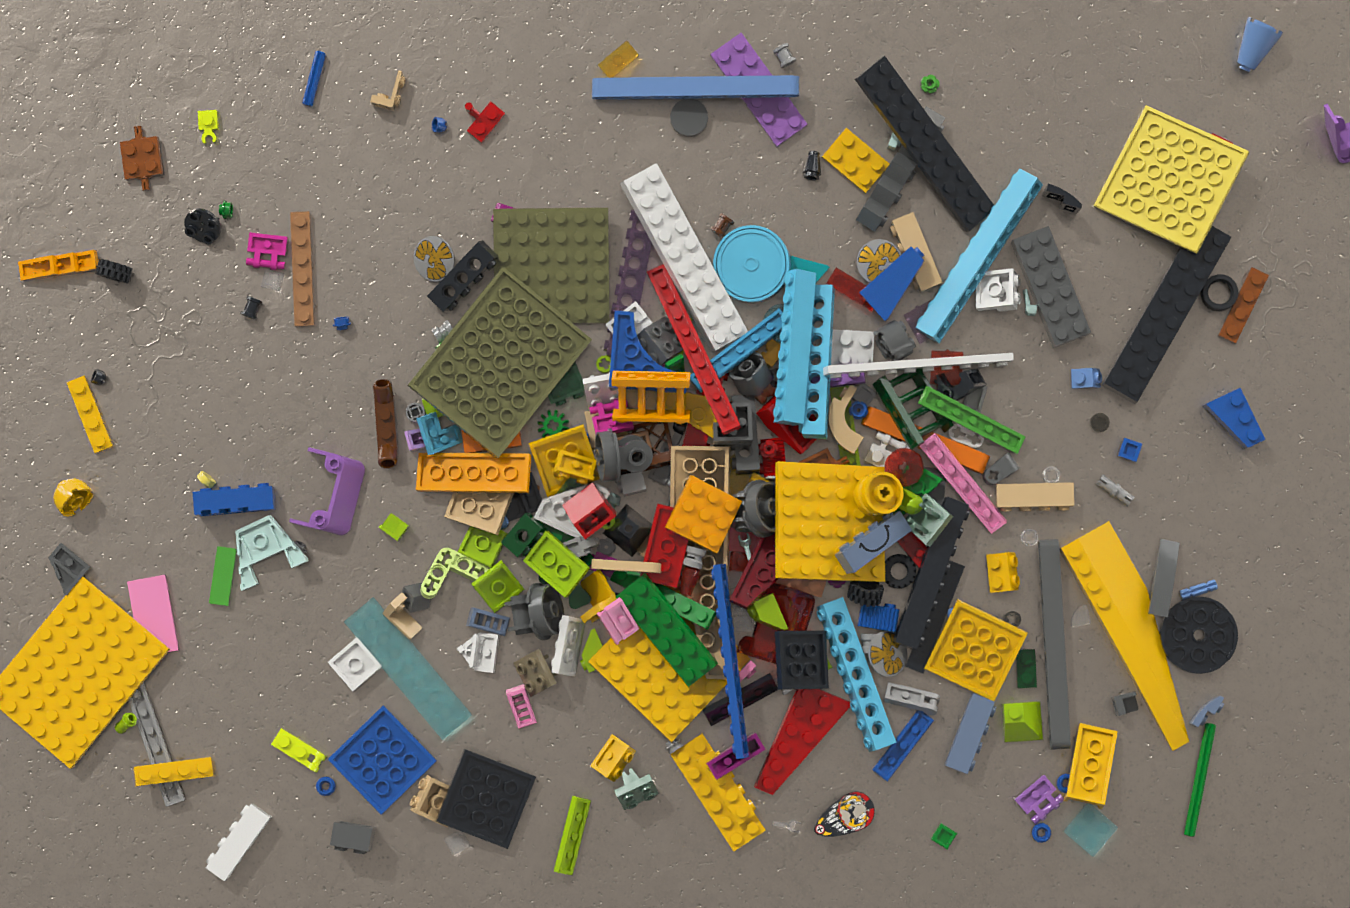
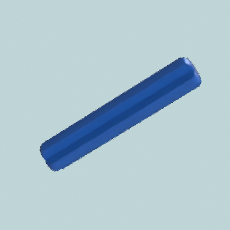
(313, 79)

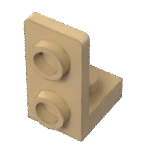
(382, 100)
(400, 618)

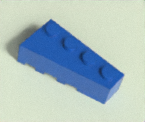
(234, 501)

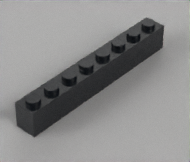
(929, 578)

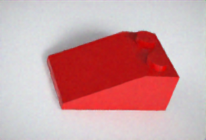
(787, 433)

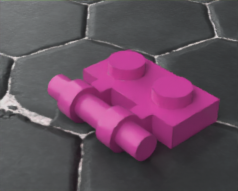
(266, 244)
(604, 421)

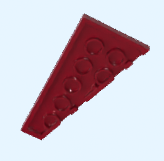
(758, 574)

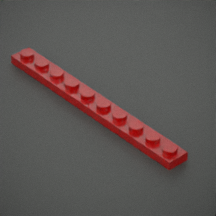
(693, 349)

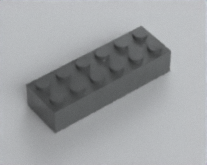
(1050, 287)

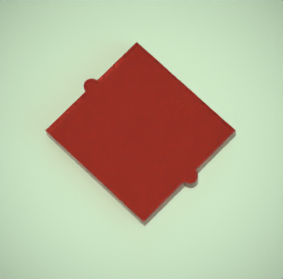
(952, 375)

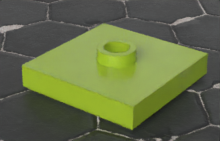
(482, 546)
(497, 586)

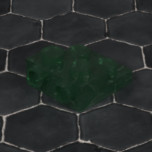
(569, 386)

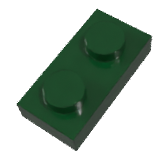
(1026, 669)

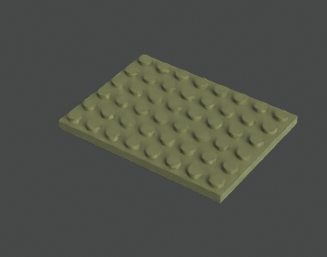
(499, 362)

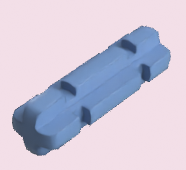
(1198, 589)

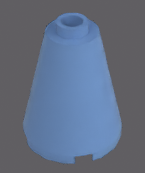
(1256, 43)

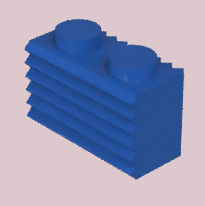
(879, 617)

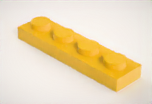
(89, 414)
(173, 771)

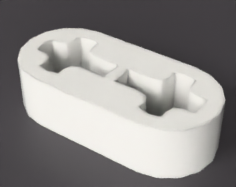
(964, 440)

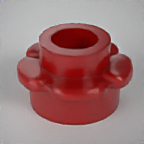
(764, 452)

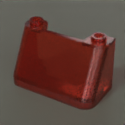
(796, 610)

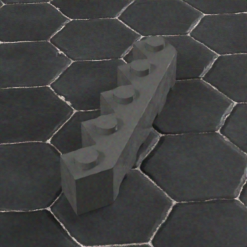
(889, 187)

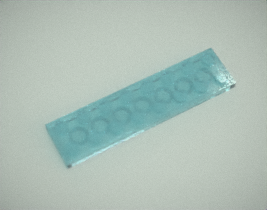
(408, 669)

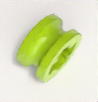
(601, 369)

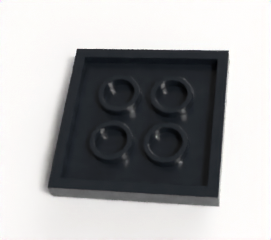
(801, 660)

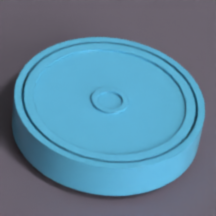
(752, 263)

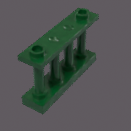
(895, 407)

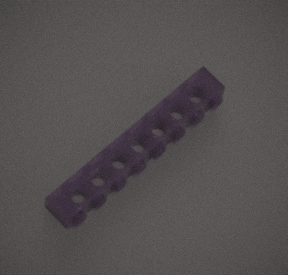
(626, 271)

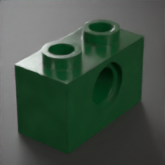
(514, 541)

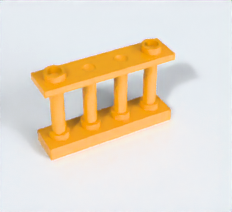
(659, 380)

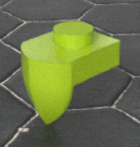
(910, 502)

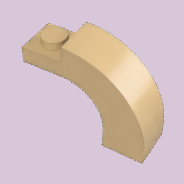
(839, 429)

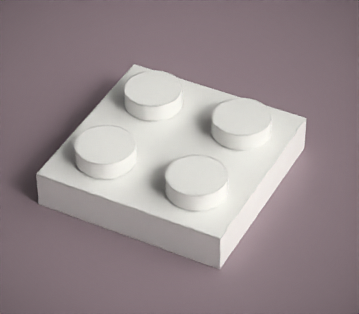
(355, 664)

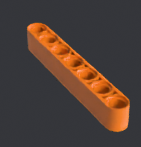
(967, 456)

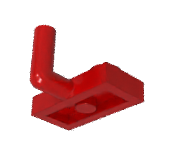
(485, 121)

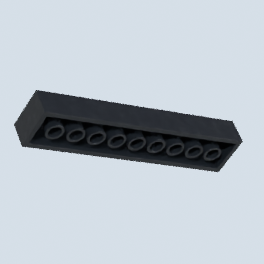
(1164, 317)

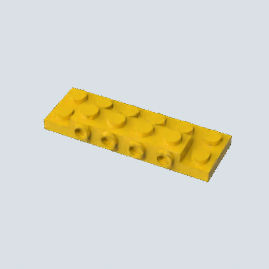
(720, 797)

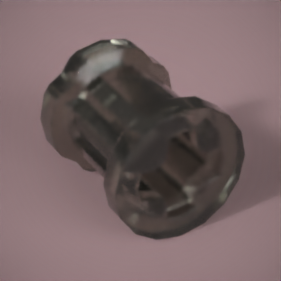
(1017, 618)

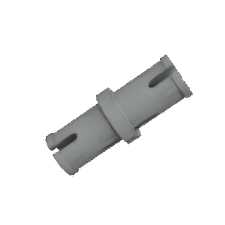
(1115, 490)

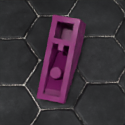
(727, 760)

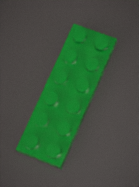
(667, 630)

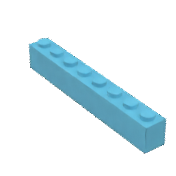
(794, 347)

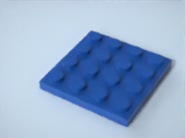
(382, 759)

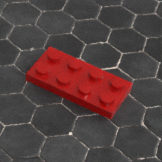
(665, 548)

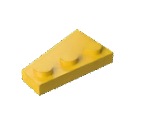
(701, 413)

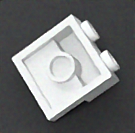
(998, 290)

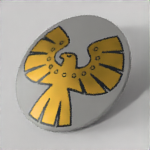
(433, 258)
(875, 258)
(886, 656)

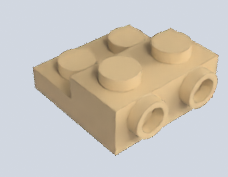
(429, 798)

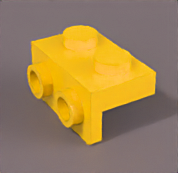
(575, 466)
(1003, 572)

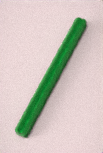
(1200, 778)

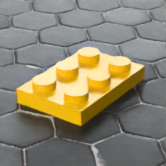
(855, 160)

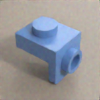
(1086, 378)

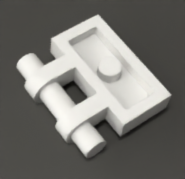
(878, 454)

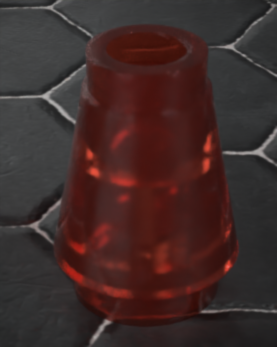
(689, 580)

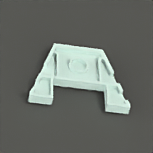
(260, 542)

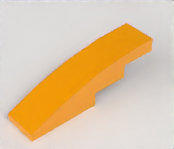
(58, 265)

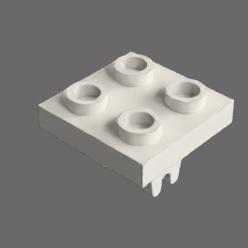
(598, 390)

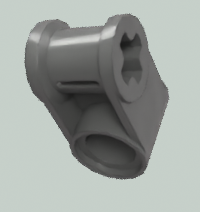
(1002, 468)

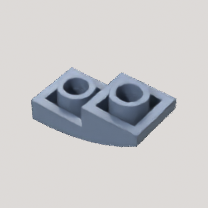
(1212, 706)

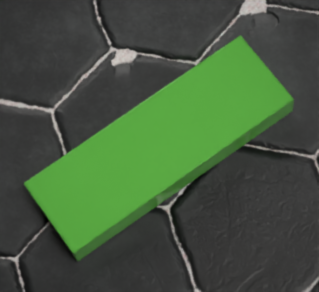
(223, 576)

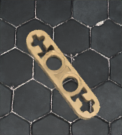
(631, 566)

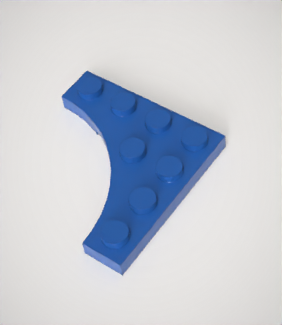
(628, 353)

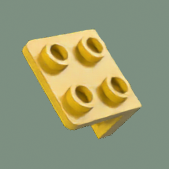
(600, 592)

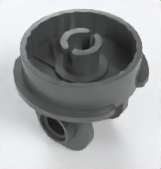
(617, 455)
(757, 509)
(537, 611)

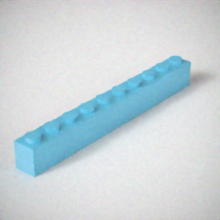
(979, 255)

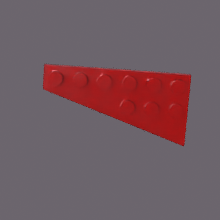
(803, 727)

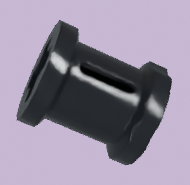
(251, 307)

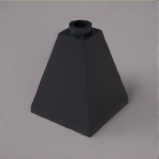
(629, 540)

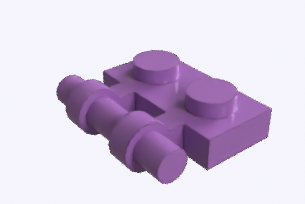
(1037, 793)

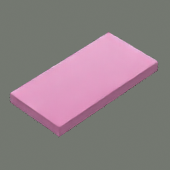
(153, 608)

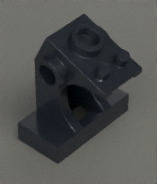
(970, 382)

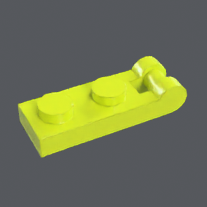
(298, 749)

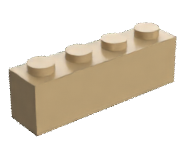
(908, 235)
(1034, 495)

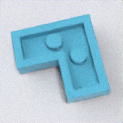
(435, 437)

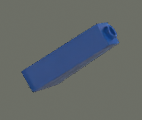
(890, 285)

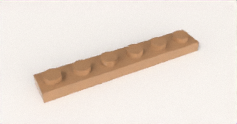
(302, 269)

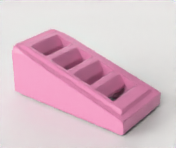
(517, 690)

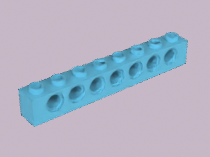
(819, 428)
(864, 681)

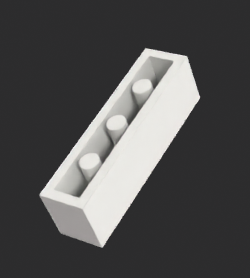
(238, 842)

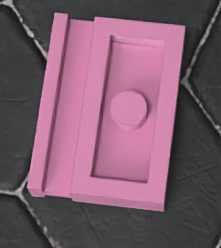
(618, 621)

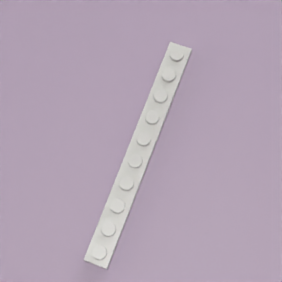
(910, 366)

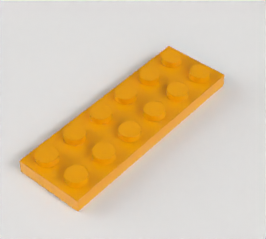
(473, 472)

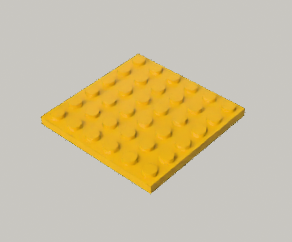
(816, 518)
(653, 685)

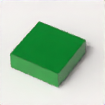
(943, 836)

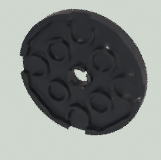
(1218, 629)

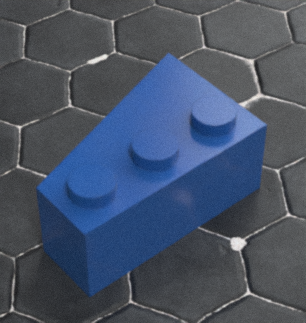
(1236, 417)

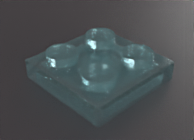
(1090, 829)

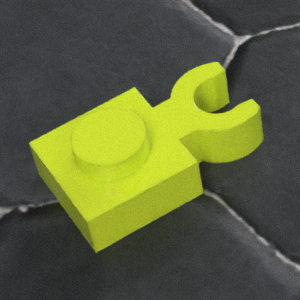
(208, 122)

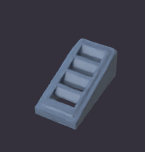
(472, 614)

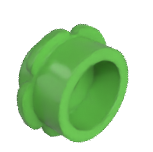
(930, 89)

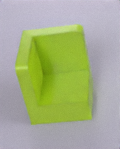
(394, 527)

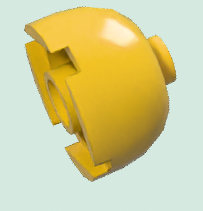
(72, 495)

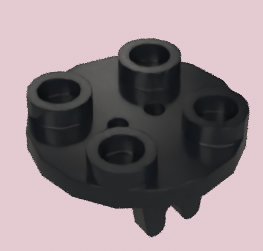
(200, 231)

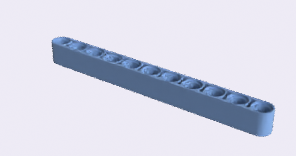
(695, 87)

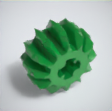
(557, 420)

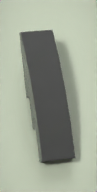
(1163, 578)

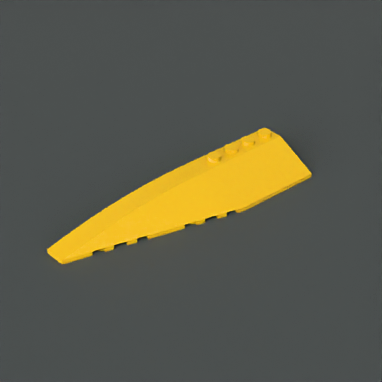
(1122, 609)

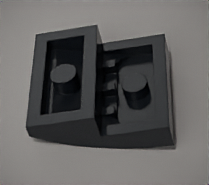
(1067, 201)
(524, 502)

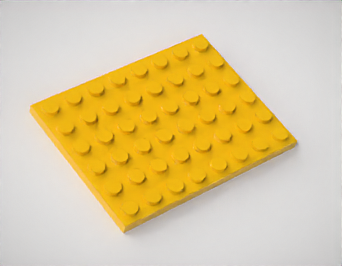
(78, 672)

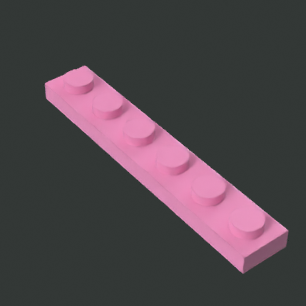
(963, 483)

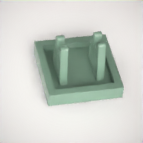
(929, 521)
(635, 790)

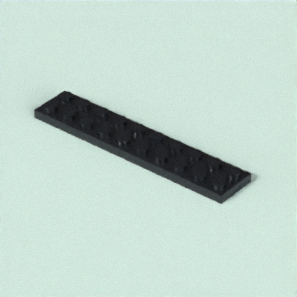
(925, 143)

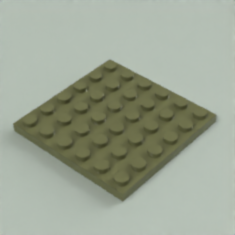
(558, 256)

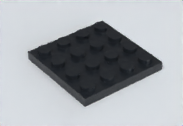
(485, 798)

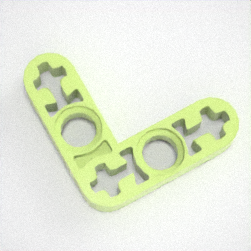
(451, 564)

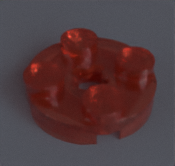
(912, 459)

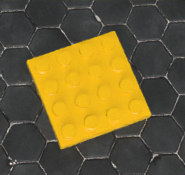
(975, 650)

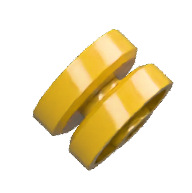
(878, 494)

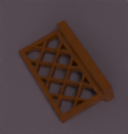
(661, 459)

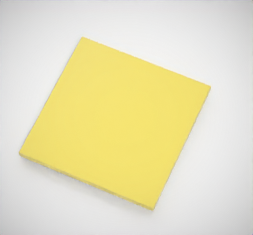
(1171, 179)

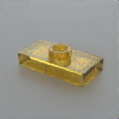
(618, 60)

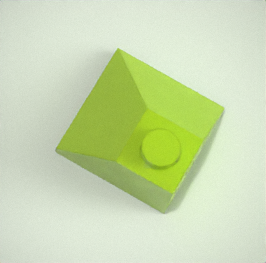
(1022, 721)

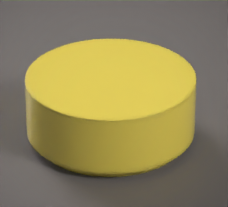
(206, 479)

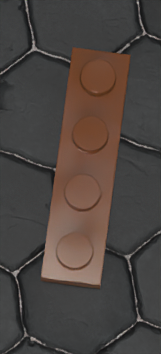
(1243, 306)

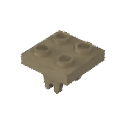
(535, 672)

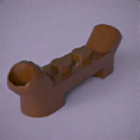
(385, 423)

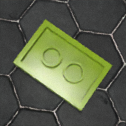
(556, 564)

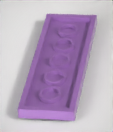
(775, 115)

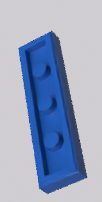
(904, 744)

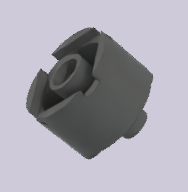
(894, 341)
(751, 375)

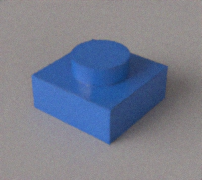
(1129, 449)

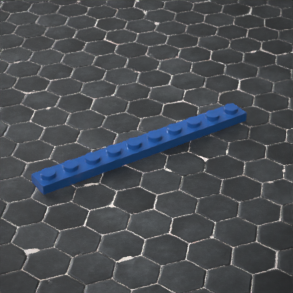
(729, 653)

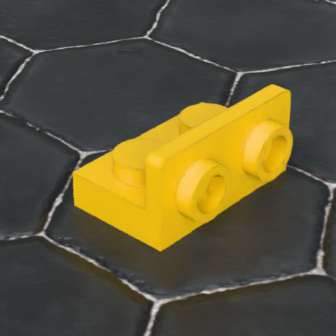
(613, 758)

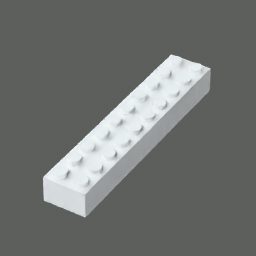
(684, 257)

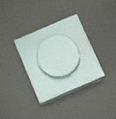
(894, 141)

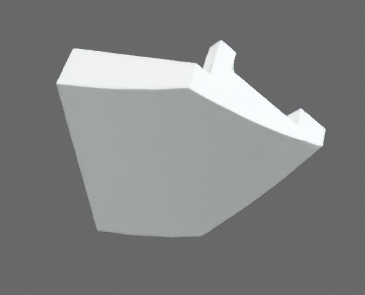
(481, 651)

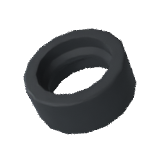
(1233, 295)

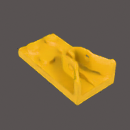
(1091, 765)

